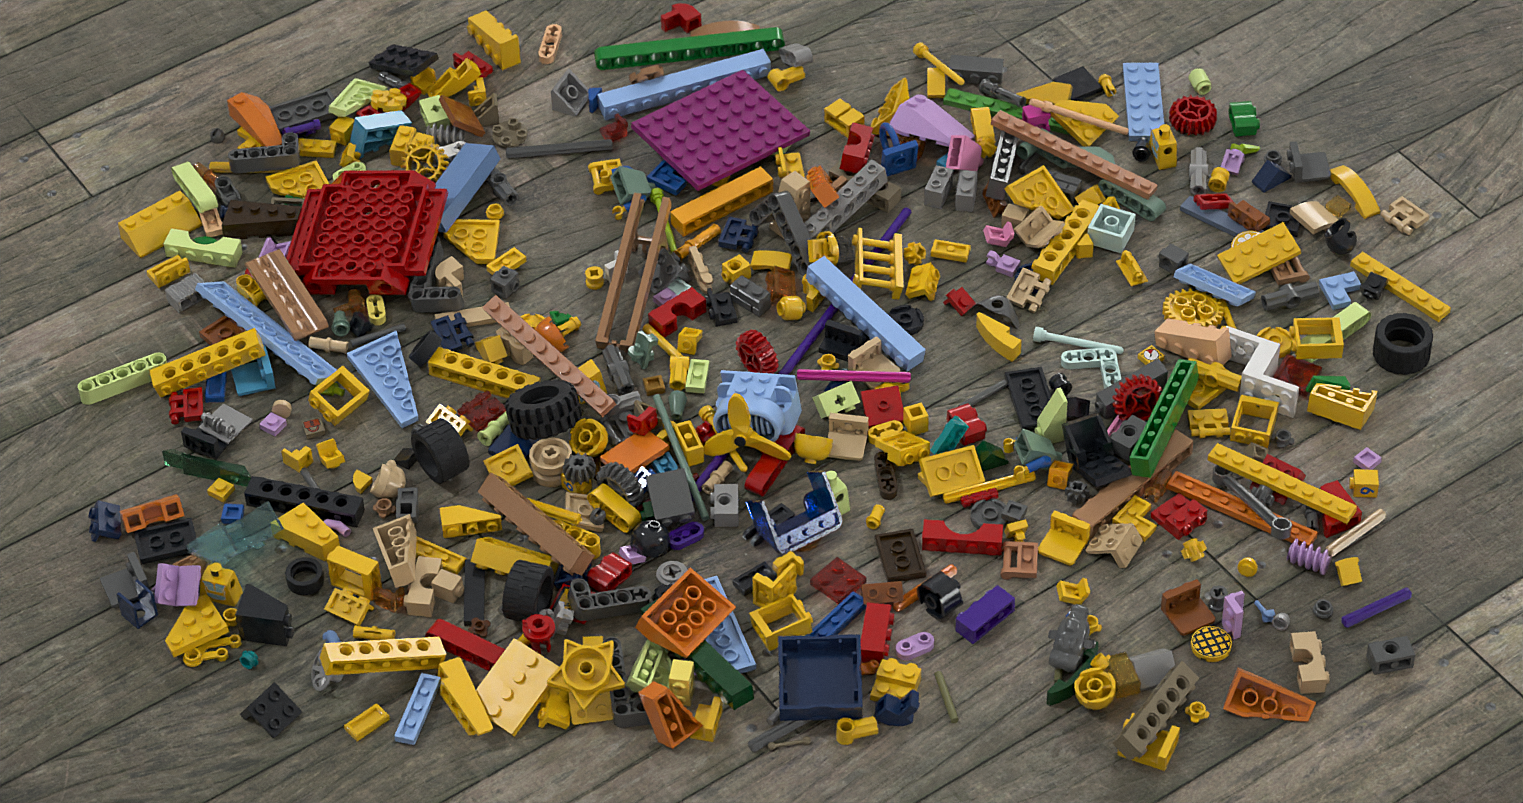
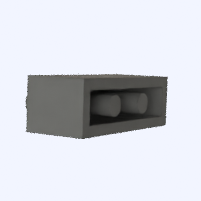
(976, 69)

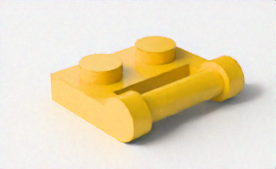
(594, 168)

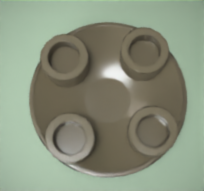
(509, 133)

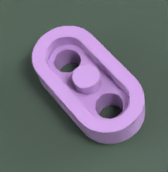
(916, 646)

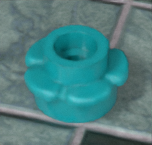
(249, 659)

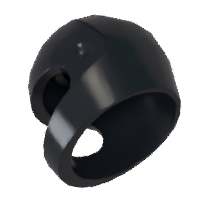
(1340, 241)

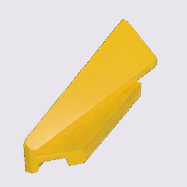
(462, 697)

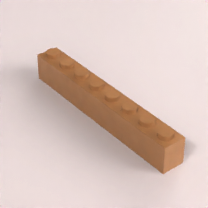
(1118, 493)
(536, 524)

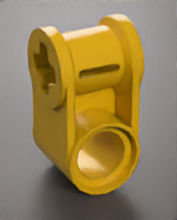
(249, 289)

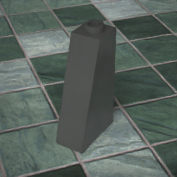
(1104, 398)

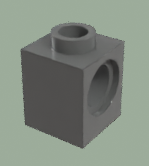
(1172, 258)

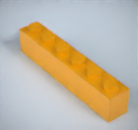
(721, 201)

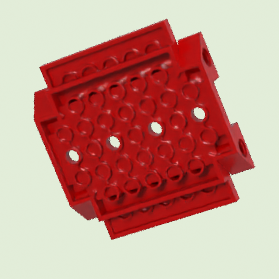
(395, 234)

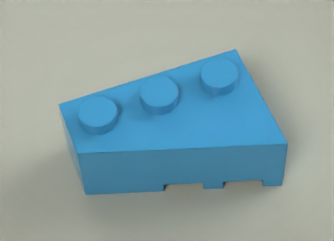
(376, 130)

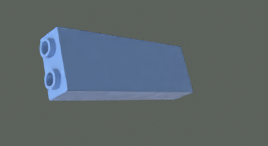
(464, 179)

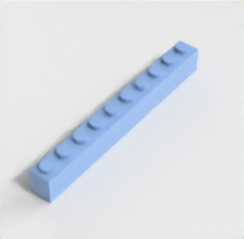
(679, 84)

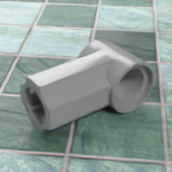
(623, 402)

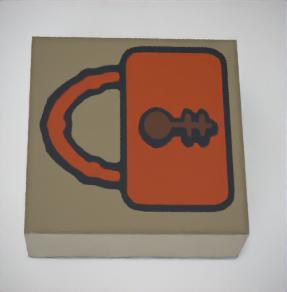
(313, 428)

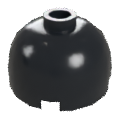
(650, 539)

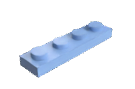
(417, 709)

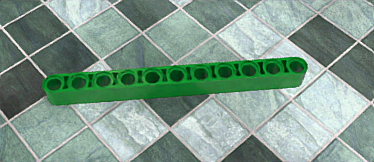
(688, 48)

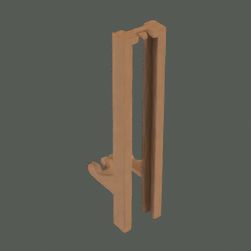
(629, 243)

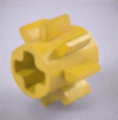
(987, 146)
(914, 253)
(1193, 549)

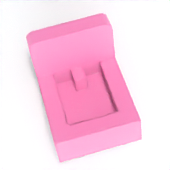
(999, 236)

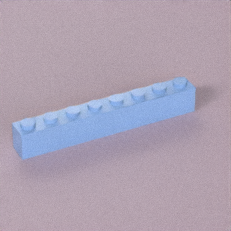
(865, 313)

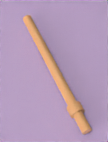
(1048, 107)

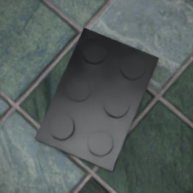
(164, 540)

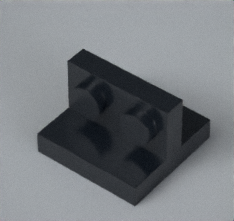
(841, 340)

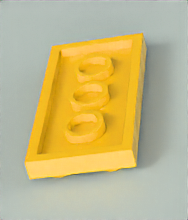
(1259, 254)

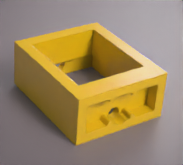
(1313, 326)
(350, 383)
(1248, 406)
(341, 578)
(775, 611)

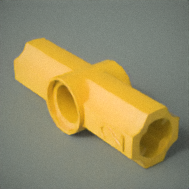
(1216, 374)

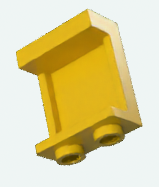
(1160, 750)

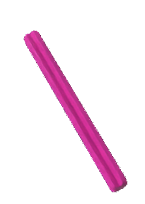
(860, 376)

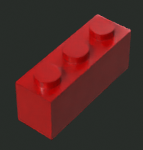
(876, 632)

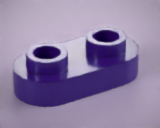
(684, 535)

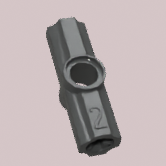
(501, 187)
(1290, 296)
(618, 369)

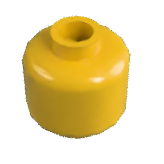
(791, 308)

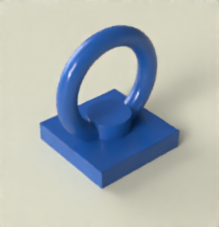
(899, 157)

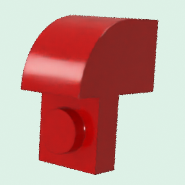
(681, 15)

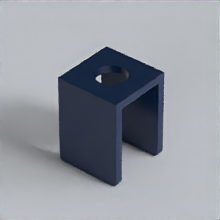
(146, 603)

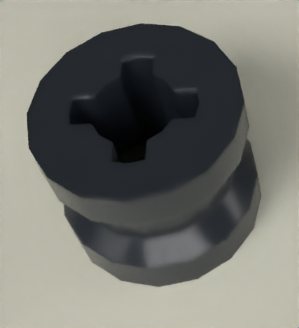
(1060, 381)

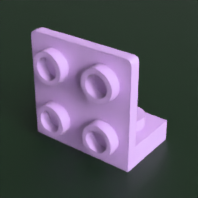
(177, 585)

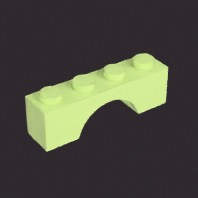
(223, 252)

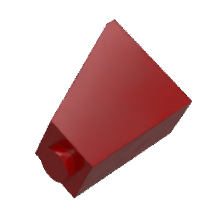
(1331, 525)

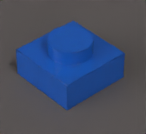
(232, 513)

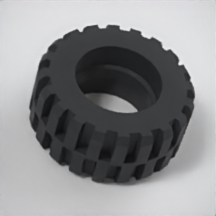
(543, 409)

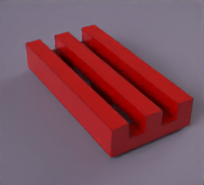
(1212, 201)

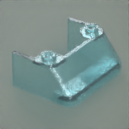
(235, 538)

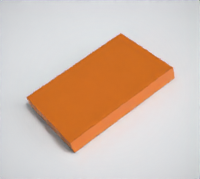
(636, 451)

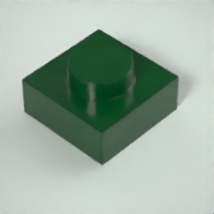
(647, 514)

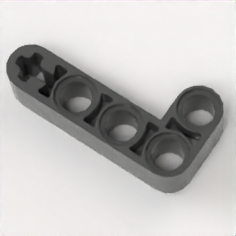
(268, 157)
(607, 603)

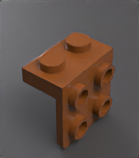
(1186, 608)

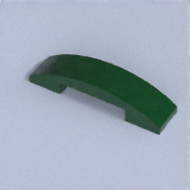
(1064, 690)

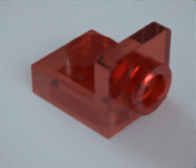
(616, 129)

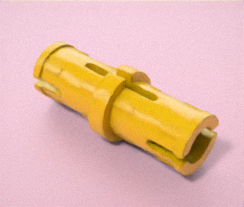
(373, 633)

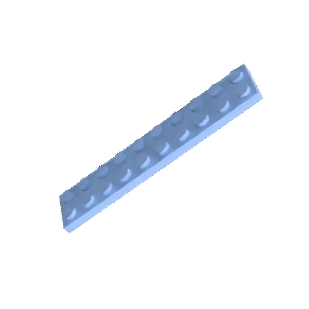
(272, 334)

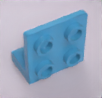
(254, 376)

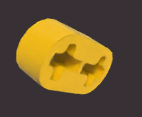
(884, 430)

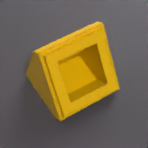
(1084, 247)

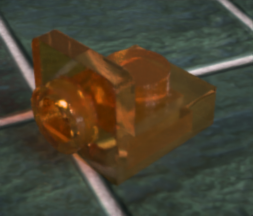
(387, 599)

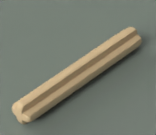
(1356, 532)

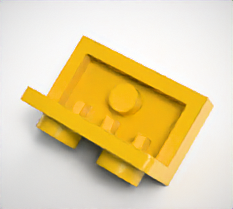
(168, 271)
(923, 281)
(555, 708)

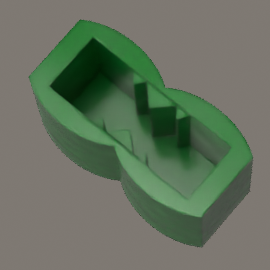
(1243, 118)

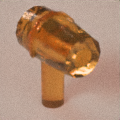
(355, 303)

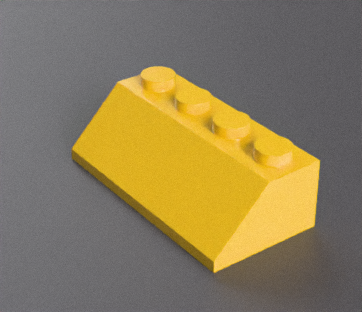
(150, 227)
(502, 555)

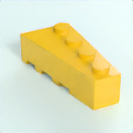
(495, 39)

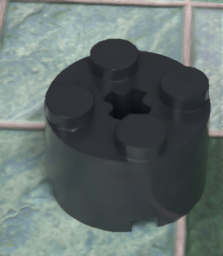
(940, 595)

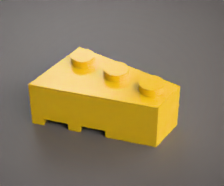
(308, 532)

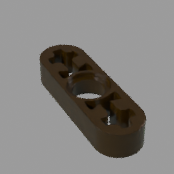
(882, 482)

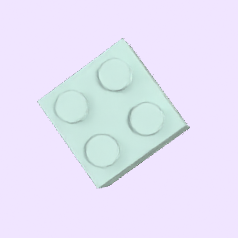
(1111, 228)

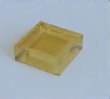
(1338, 206)

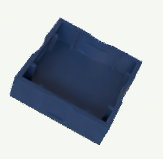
(820, 677)

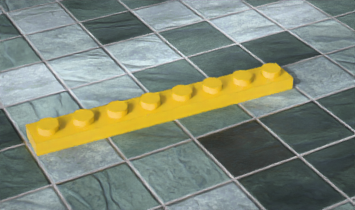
(1282, 483)

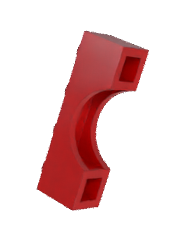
(858, 148)
(940, 538)

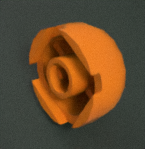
(551, 334)

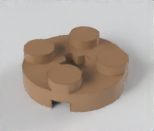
(646, 74)

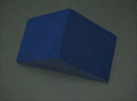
(1270, 176)

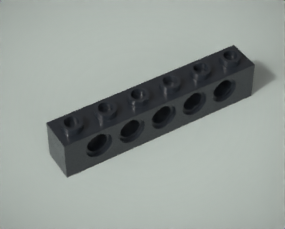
(287, 496)

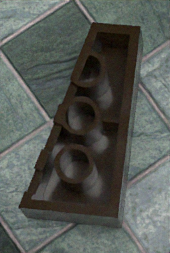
(259, 219)

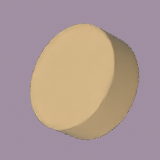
(282, 408)

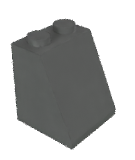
(670, 497)

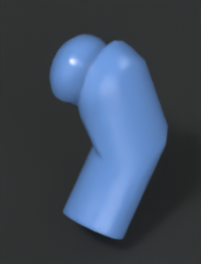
(331, 637)

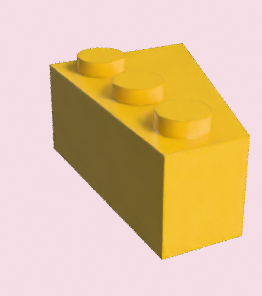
(1342, 405)

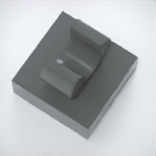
(1013, 512)

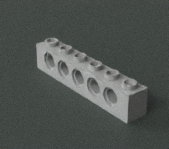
(850, 199)

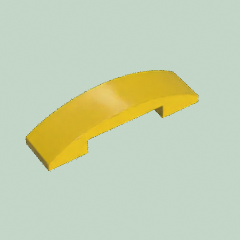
(1357, 189)

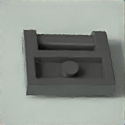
(620, 422)

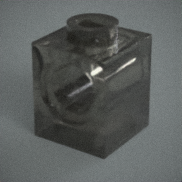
(849, 255)

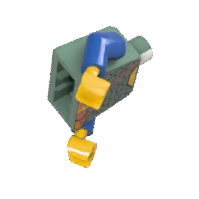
(626, 183)
(1034, 452)

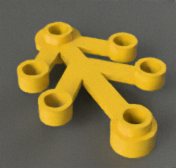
(195, 656)

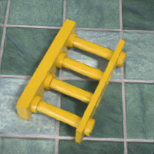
(894, 258)

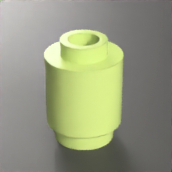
(1200, 81)

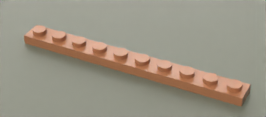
(1074, 154)
(548, 355)

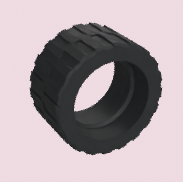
(1405, 328)
(440, 450)
(527, 590)

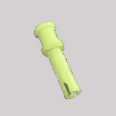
(493, 430)

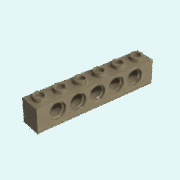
(1155, 711)

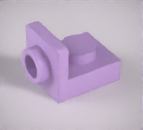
(1233, 160)

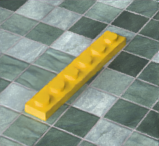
(1402, 287)

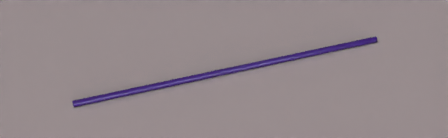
(810, 338)

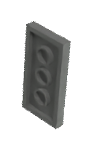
(303, 109)

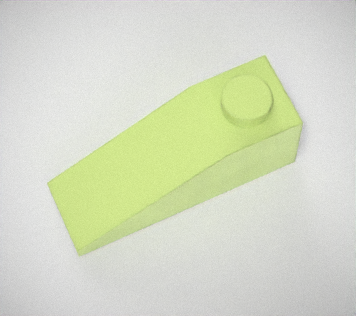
(1052, 417)

